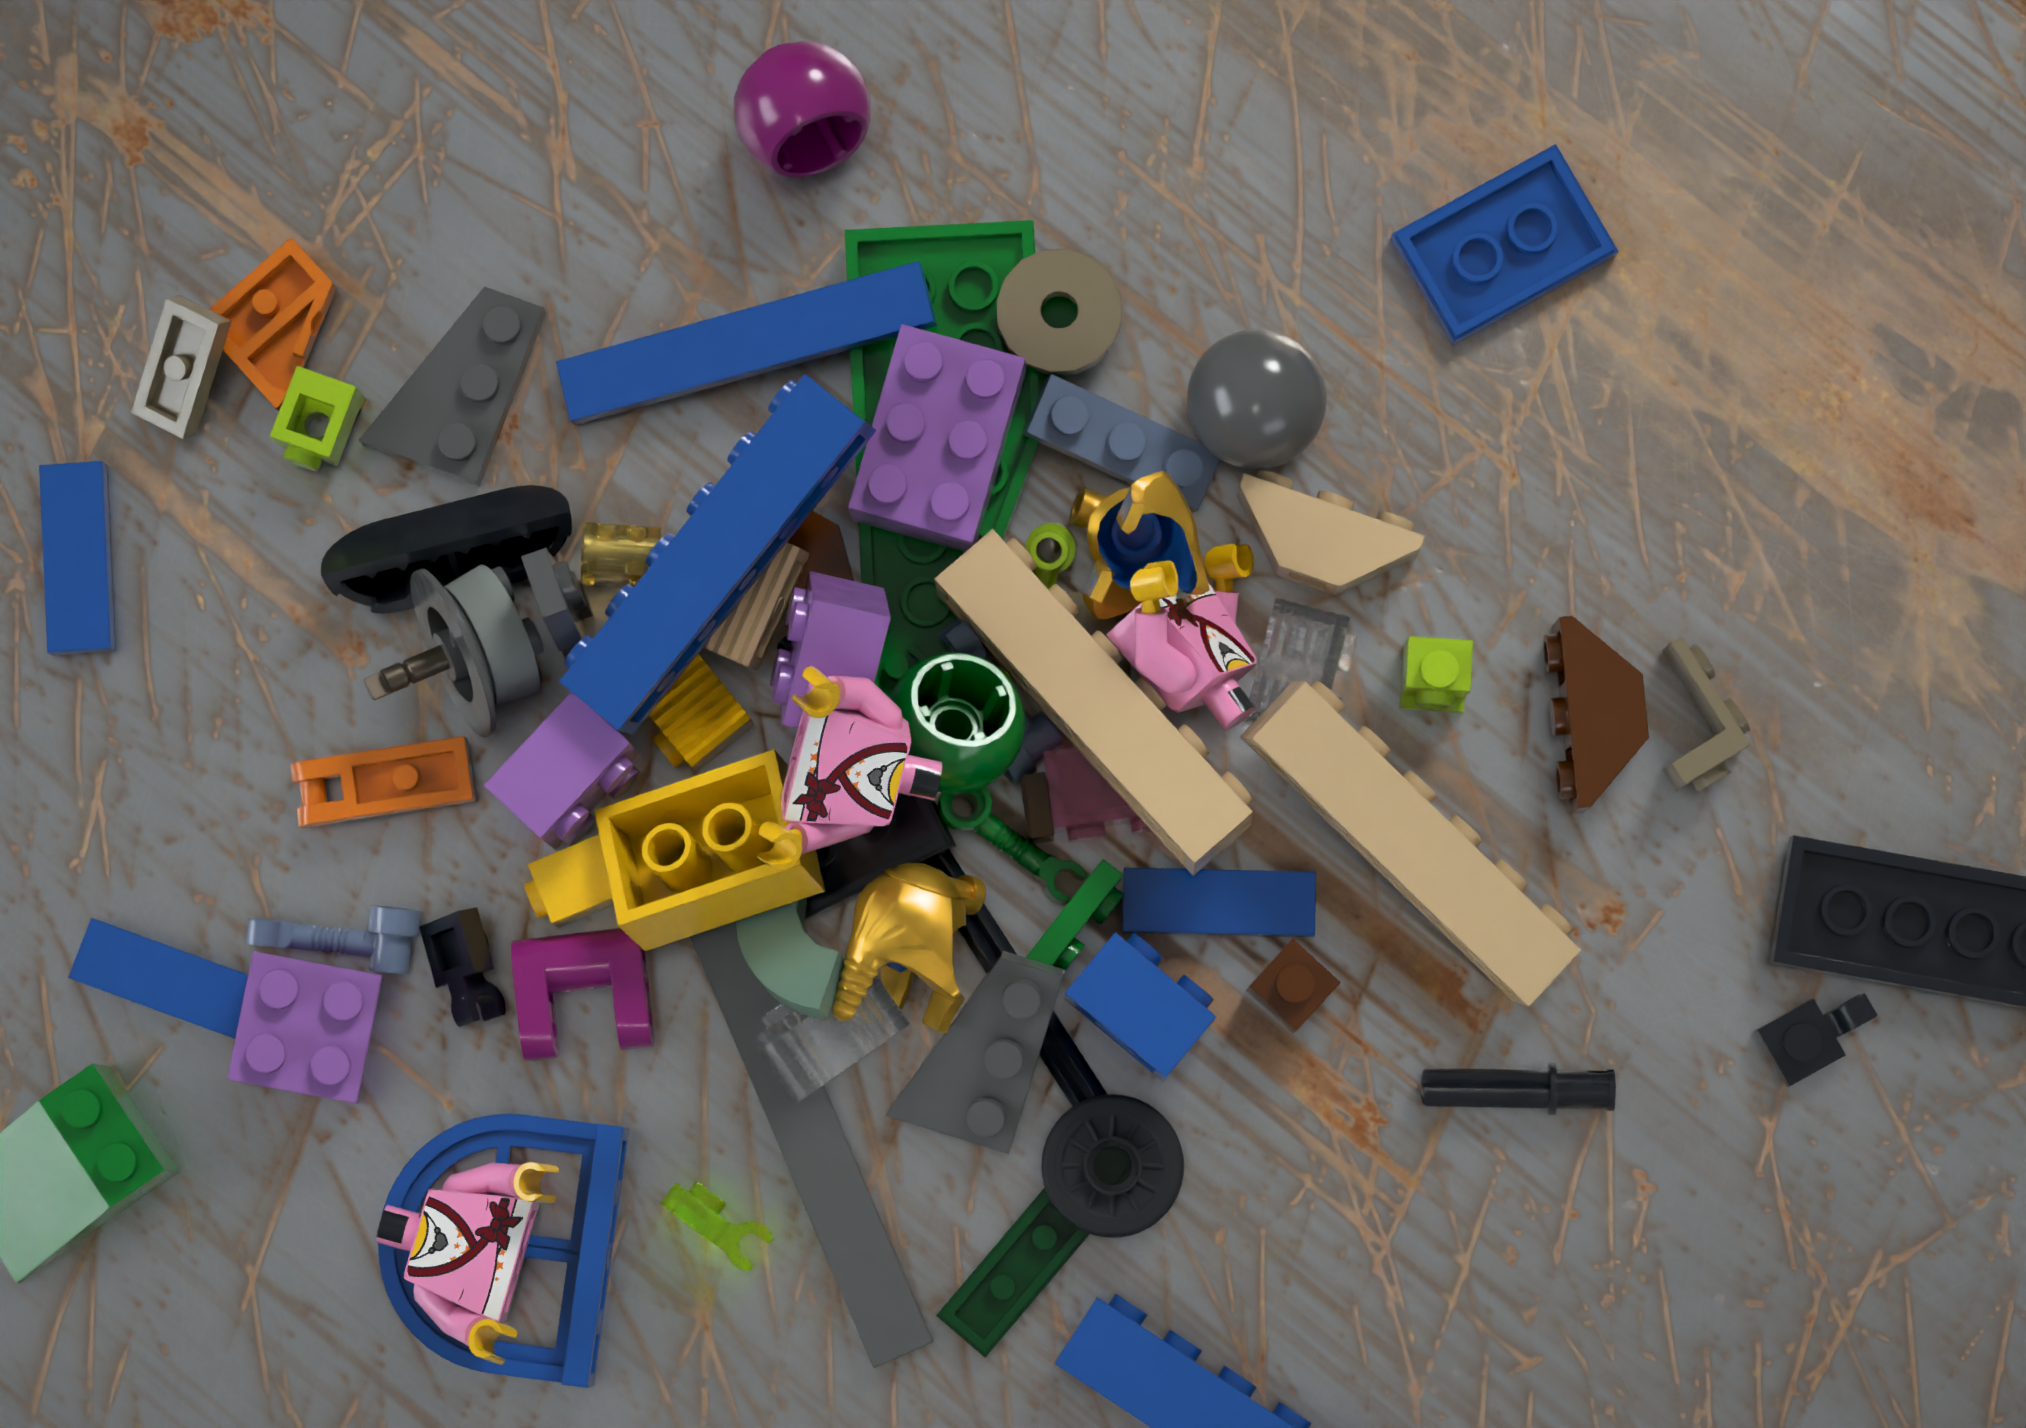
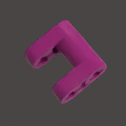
(576, 964)

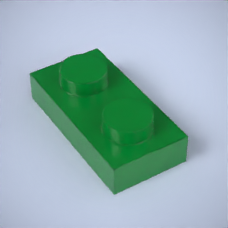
(1093, 900)

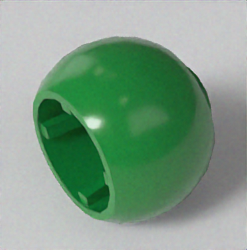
(973, 705)

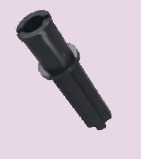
(1519, 1088)

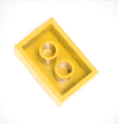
(691, 849)

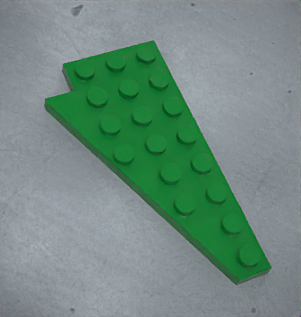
(963, 277)

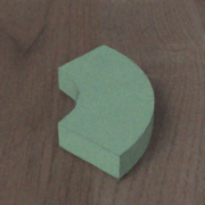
(789, 961)

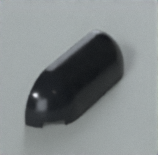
(447, 540)

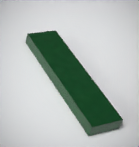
(1022, 1264)

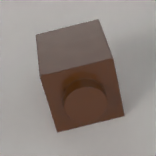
(1293, 986)

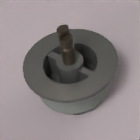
(472, 643)

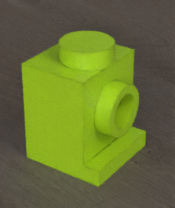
(312, 397)
(1435, 674)

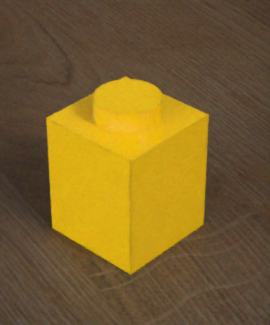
(570, 883)

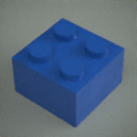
(1140, 1004)

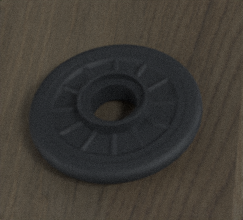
(1070, 1172)

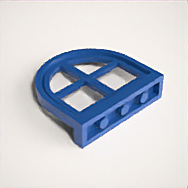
(586, 1253)

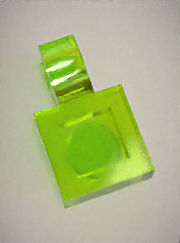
(702, 1212)

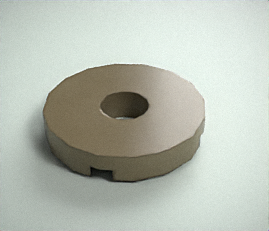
(1066, 275)

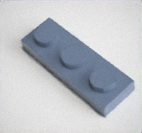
(1117, 439)

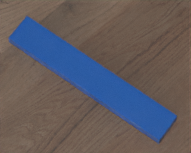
(745, 343)

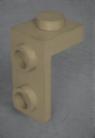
(1706, 762)

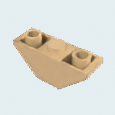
(1321, 537)

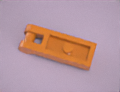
(385, 781)

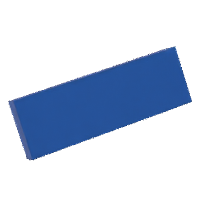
(77, 558)
(1219, 902)
(160, 977)

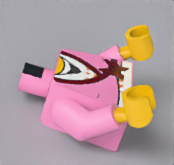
(1188, 641)
(844, 768)
(470, 1248)

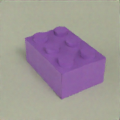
(937, 438)

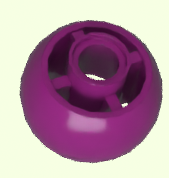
(802, 108)

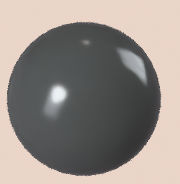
(1256, 399)

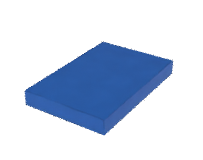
(1504, 244)

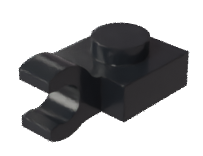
(458, 959)
(1807, 1039)

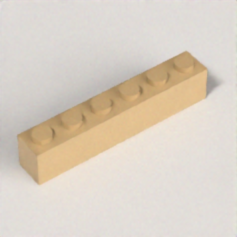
(1094, 701)
(1411, 841)

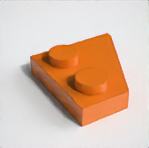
(276, 318)

